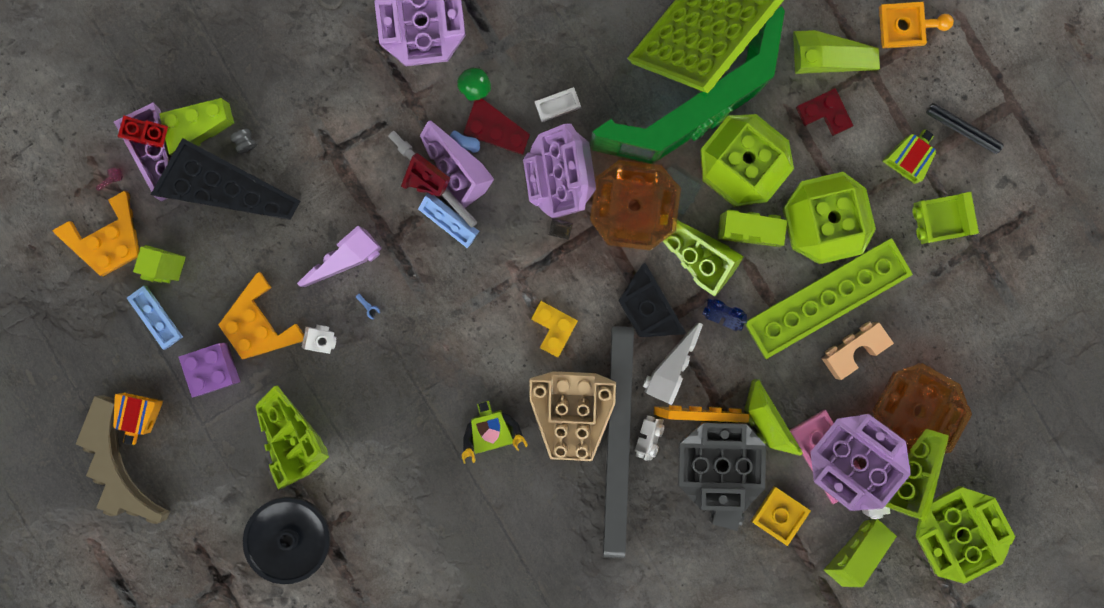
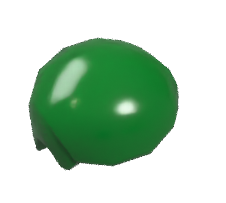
(474, 83)

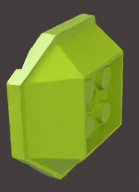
(731, 176)
(809, 224)
(983, 541)

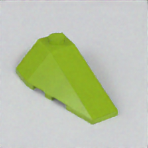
(704, 257)
(925, 463)

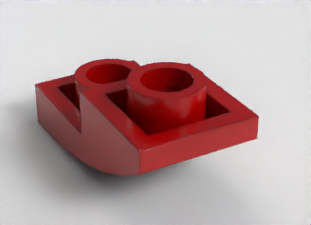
(142, 131)

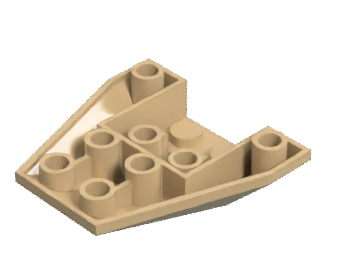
(572, 412)

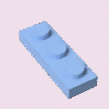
(448, 220)
(154, 317)

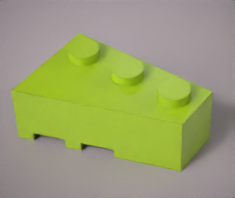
(196, 122)
(752, 228)

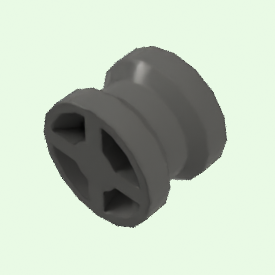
(243, 141)

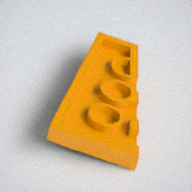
(697, 413)

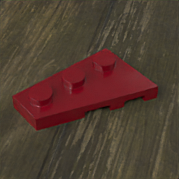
(495, 128)

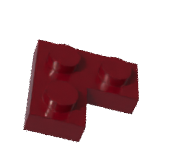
(828, 107)

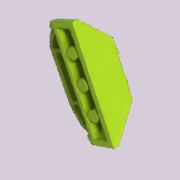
(768, 421)

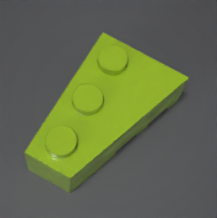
(158, 265)
(861, 554)

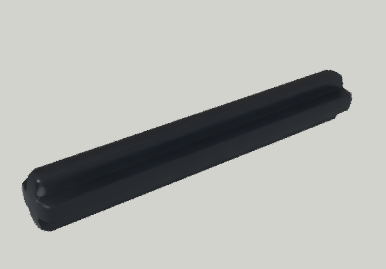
(964, 128)

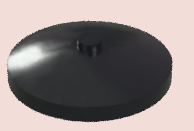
(286, 540)

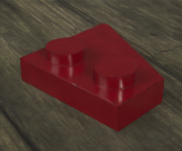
(425, 177)

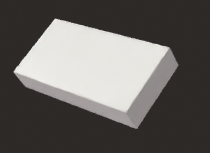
(557, 104)

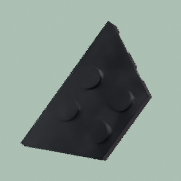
(648, 307)

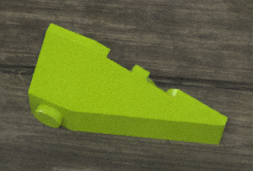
(828, 53)

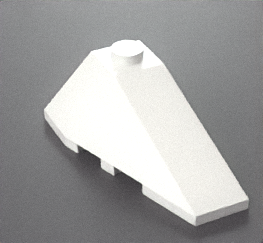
(666, 377)

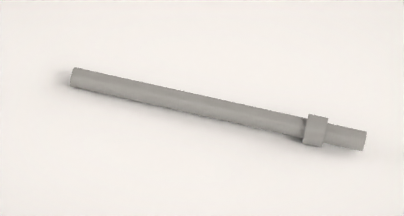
(406, 150)

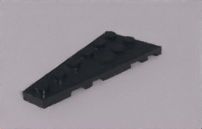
(208, 180)

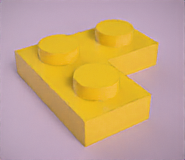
(559, 326)

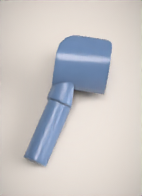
(368, 306)

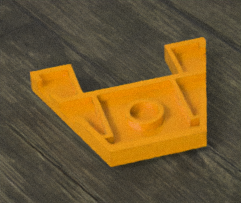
(110, 245)
(249, 328)

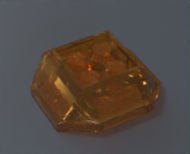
(653, 191)
(940, 399)

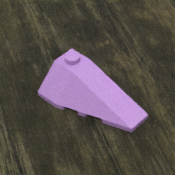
(467, 174)
(353, 250)

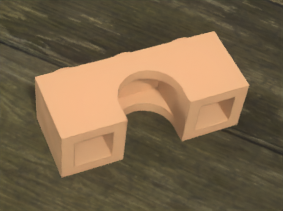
(840, 358)

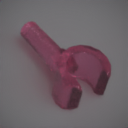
(114, 176)

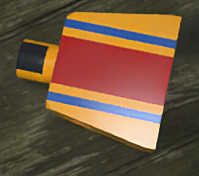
(135, 415)

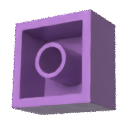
(209, 369)

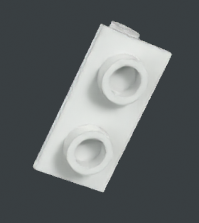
(649, 445)

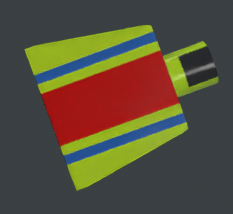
(912, 156)

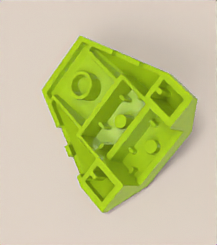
(291, 440)

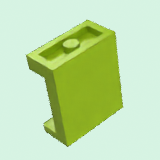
(945, 218)

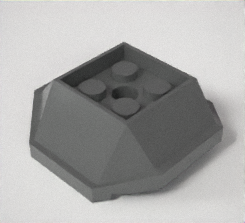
(738, 482)

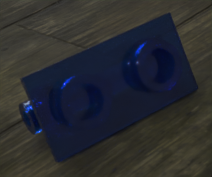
(733, 316)

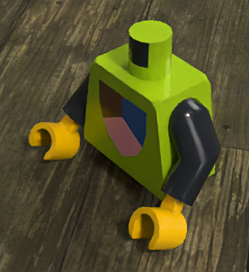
(490, 432)

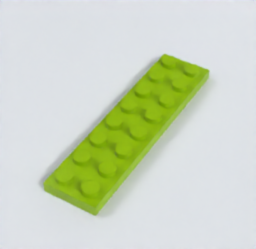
(828, 298)

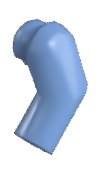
(468, 143)

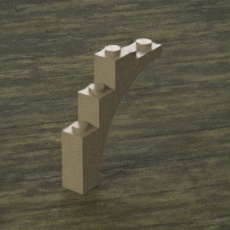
(108, 468)

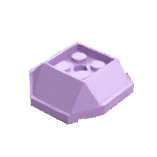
(420, 44)
(559, 171)
(867, 440)

